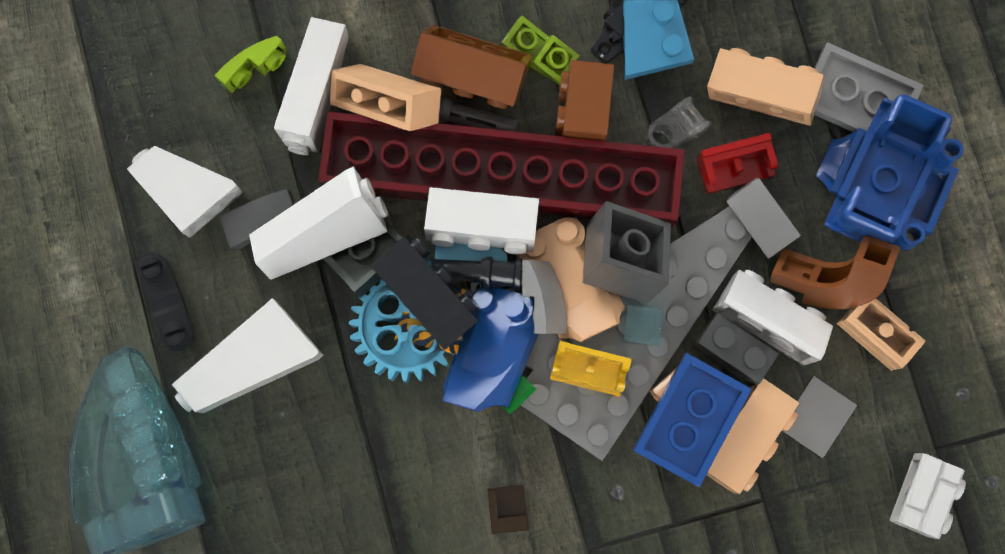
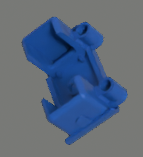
(892, 171)

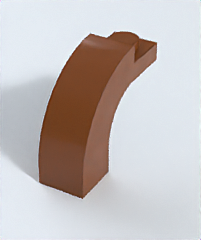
(840, 283)

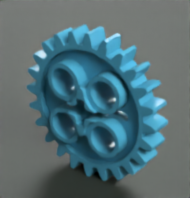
(405, 356)

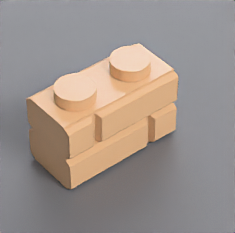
(881, 333)

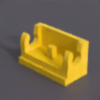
(590, 368)

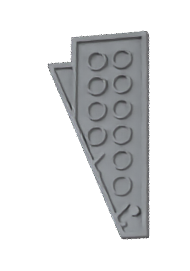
(596, 418)

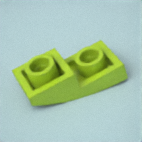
(549, 52)
(262, 56)

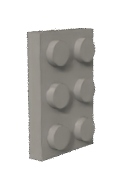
(856, 88)

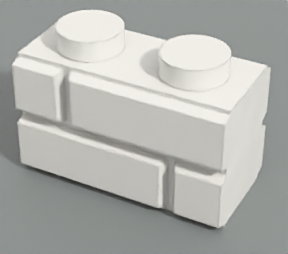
(928, 496)

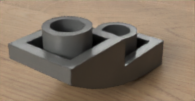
(252, 215)

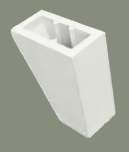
(182, 188)

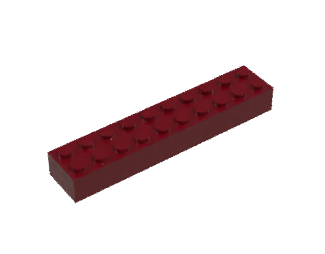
(563, 172)

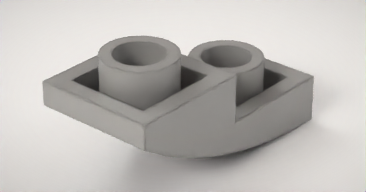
(549, 310)

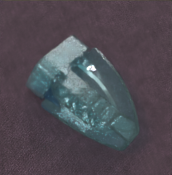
(130, 461)

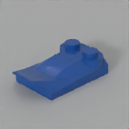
(933, 195)
(492, 351)

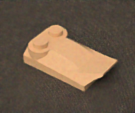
(587, 307)

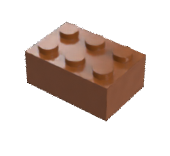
(471, 66)

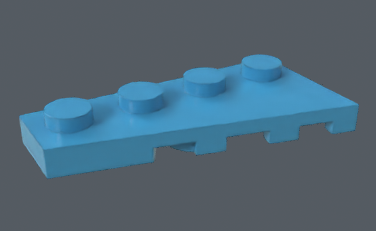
(654, 37)

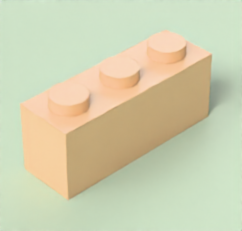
(766, 85)
(385, 97)
(753, 437)

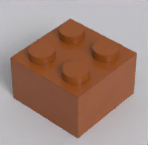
(587, 100)

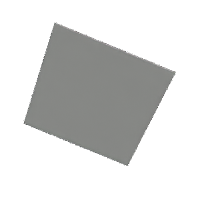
(820, 416)

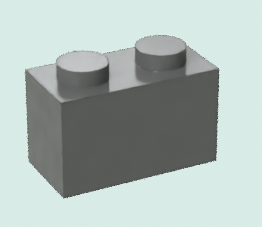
(735, 350)

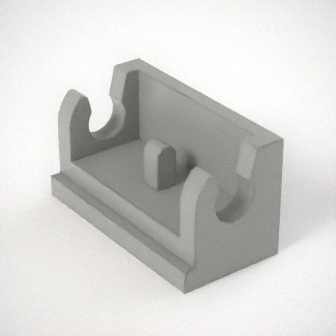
(762, 217)

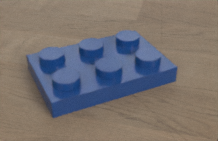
(692, 419)

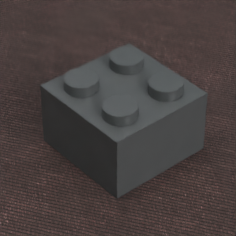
(627, 253)

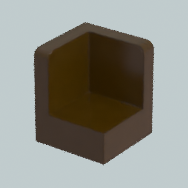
(507, 509)

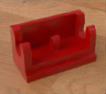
(737, 163)

